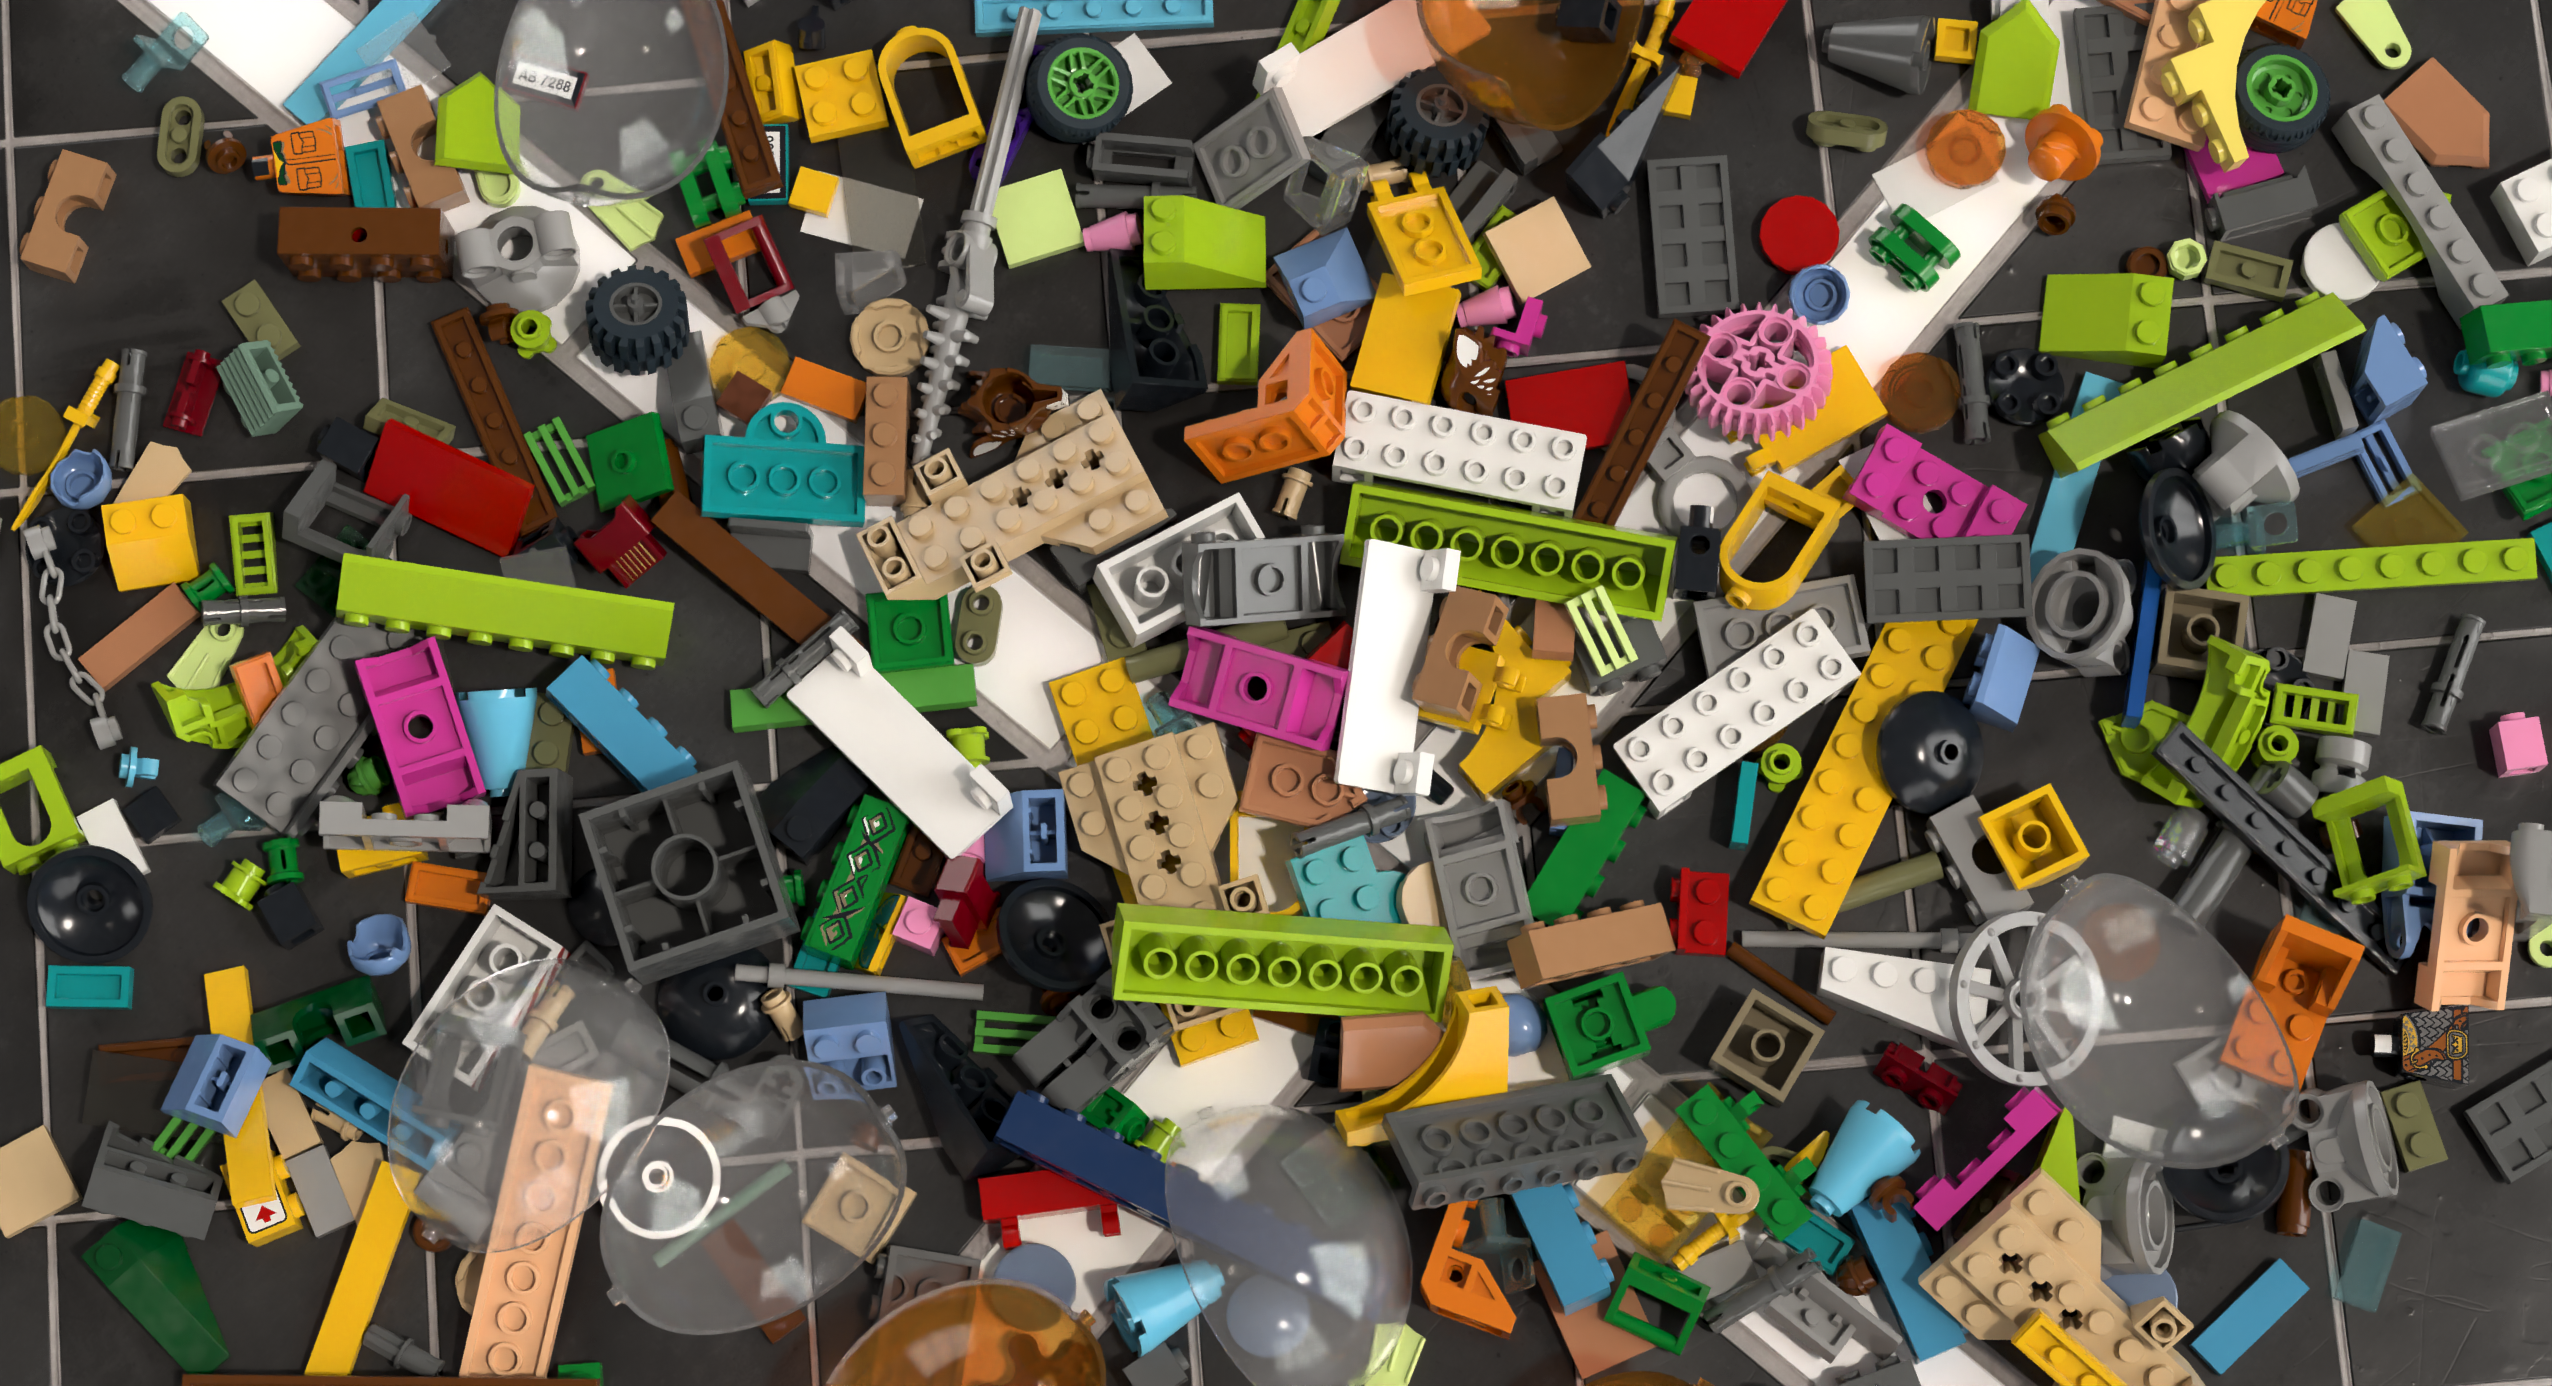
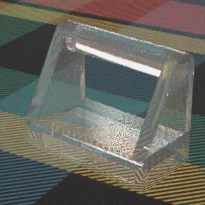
(1341, 192)
(867, 278)

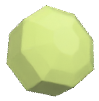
(2186, 259)

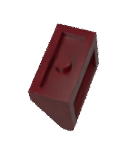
(727, 273)

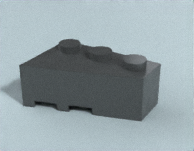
(535, 840)
(151, 1187)

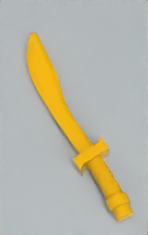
(1646, 57)
(80, 417)
(1728, 1224)

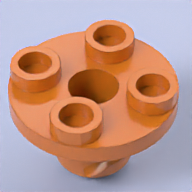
(2061, 145)

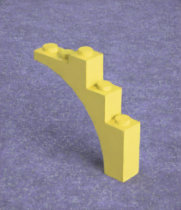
(2210, 73)

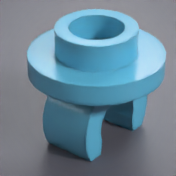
(141, 768)

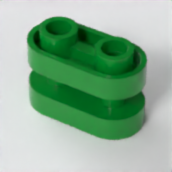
(727, 195)
(1914, 270)

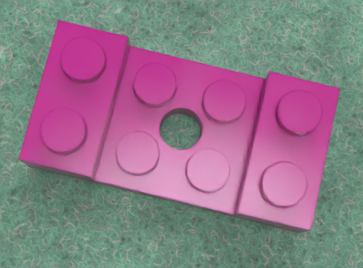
(1901, 474)
(1300, 697)
(430, 769)
(1946, 1197)

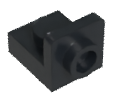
(548, 536)
(1325, 1052)

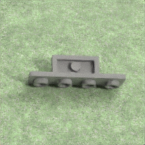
(1823, 1313)

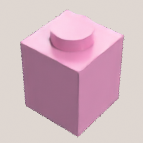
(2518, 745)
(917, 927)

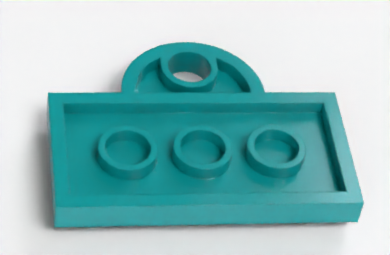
(783, 473)
(1345, 884)

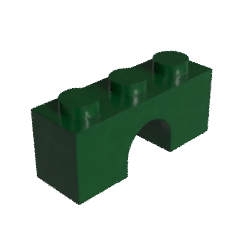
(344, 1009)

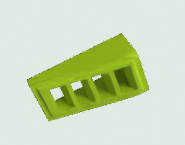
(237, 523)
(2333, 698)

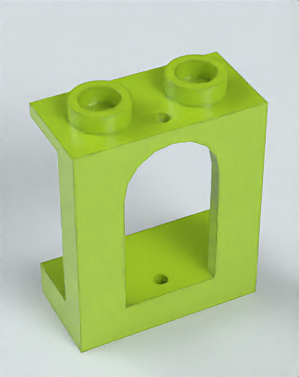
(2337, 813)
(64, 830)

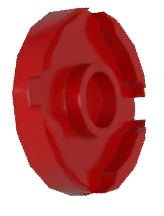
(1798, 234)

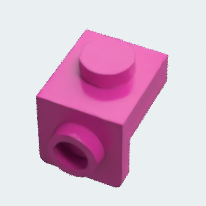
(1530, 326)

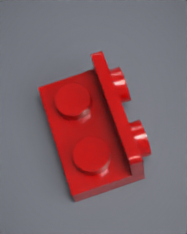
(1700, 913)

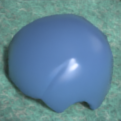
(1819, 294)
(81, 480)
(379, 945)
(1526, 1025)

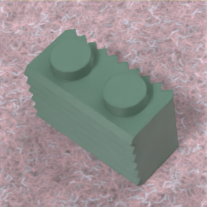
(259, 388)

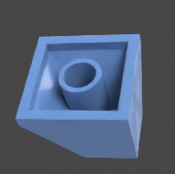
(1325, 278)

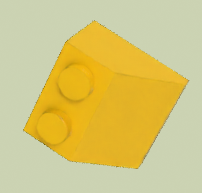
(151, 542)
(2034, 839)

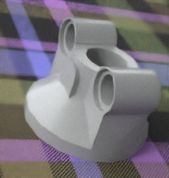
(529, 283)
(2243, 467)
(2064, 609)
(2350, 1144)
(2132, 1213)

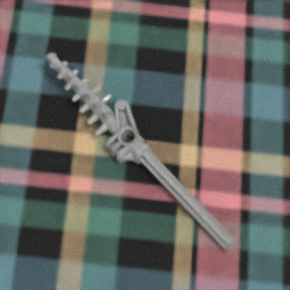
(970, 250)

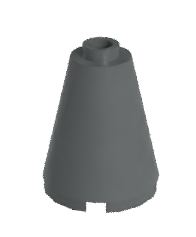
(1885, 49)

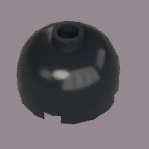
(2171, 449)

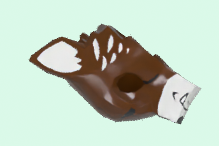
(1473, 369)
(1007, 407)

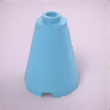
(499, 733)
(1860, 1155)
(1151, 1305)

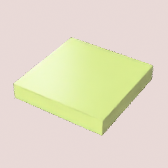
(1036, 219)

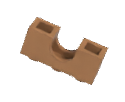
(410, 121)
(73, 184)
(886, 441)
(1465, 620)
(1568, 724)

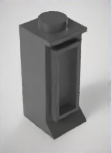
(1109, 144)
(2261, 206)

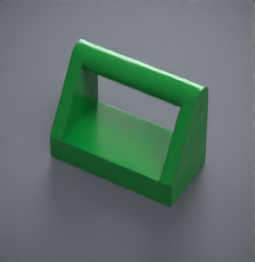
(1666, 1285)

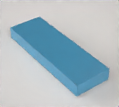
(2249, 1317)

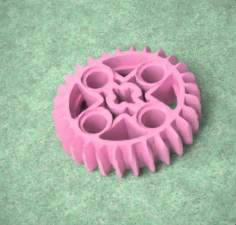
(1760, 373)

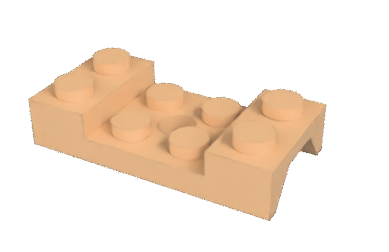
(2471, 884)

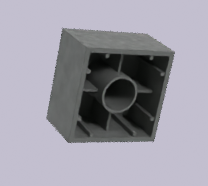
(689, 873)

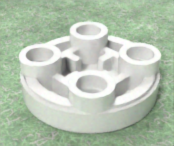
(2335, 266)

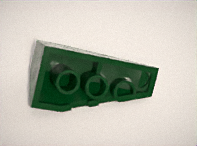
(162, 1290)

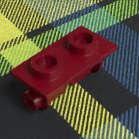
(194, 394)
(1932, 1089)

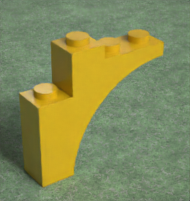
(1505, 754)
(1463, 1066)

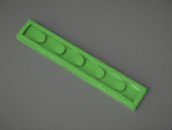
(923, 688)

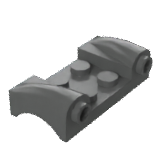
(1261, 578)

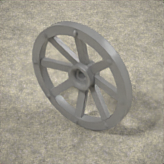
(1961, 986)

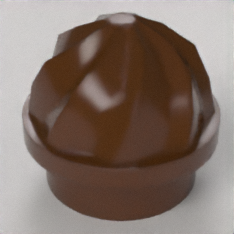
(2055, 214)
(1856, 1276)

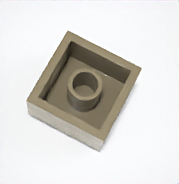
(2185, 625)
(1766, 1048)

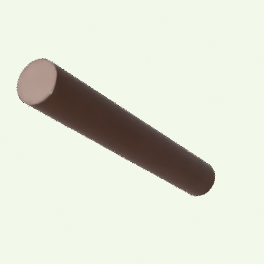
(1781, 983)

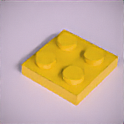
(841, 96)

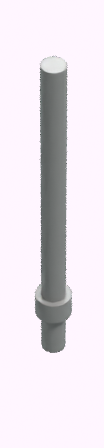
(1946, 940)
(778, 975)

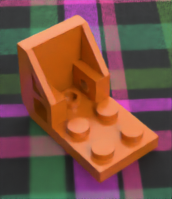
(1278, 431)
(2302, 981)
(1477, 1296)

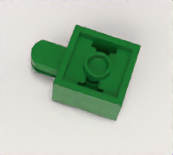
(1605, 1023)

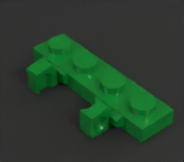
(1722, 1134)

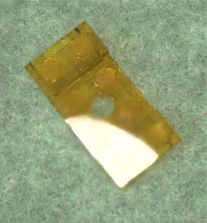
(1640, 1201)

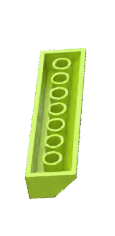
(2198, 384)
(1518, 548)
(503, 611)
(1278, 962)

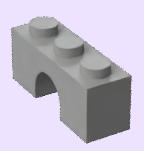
(1954, 835)

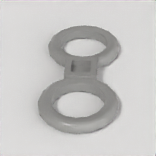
(1674, 462)

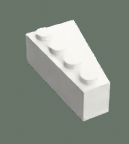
(1898, 990)

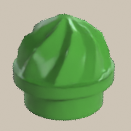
(368, 776)

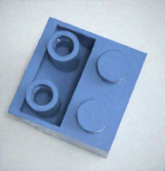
(2385, 373)
(2003, 680)
(1029, 839)
(852, 1037)
(217, 1083)

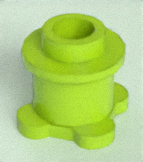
(533, 343)
(970, 743)
(2264, 747)
(1775, 777)
(242, 883)
(1160, 1137)

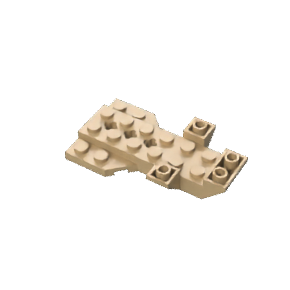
(980, 526)
(1196, 797)
(2058, 1245)

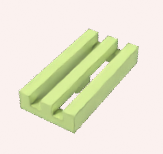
(1616, 661)

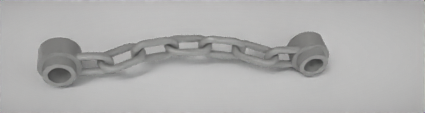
(40, 544)

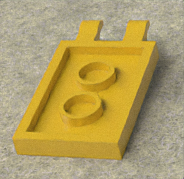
(1422, 236)
(1405, 342)
(1847, 411)
(1491, 672)

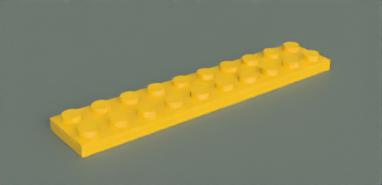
(1104, 715)
(1845, 792)

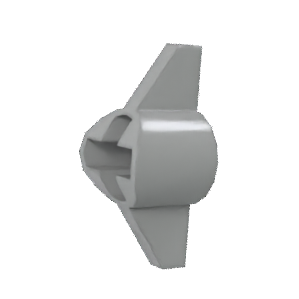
(773, 313)

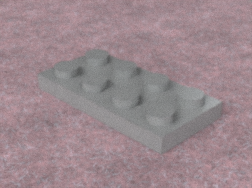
(1731, 632)

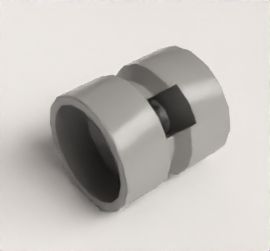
(2341, 756)

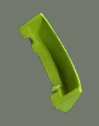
(217, 713)
(2225, 716)

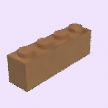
(1590, 944)

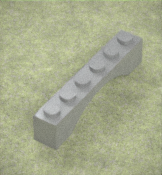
(2383, 151)

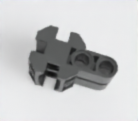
(1104, 1060)

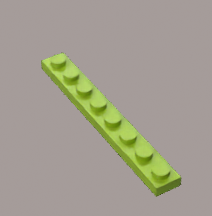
(2375, 568)

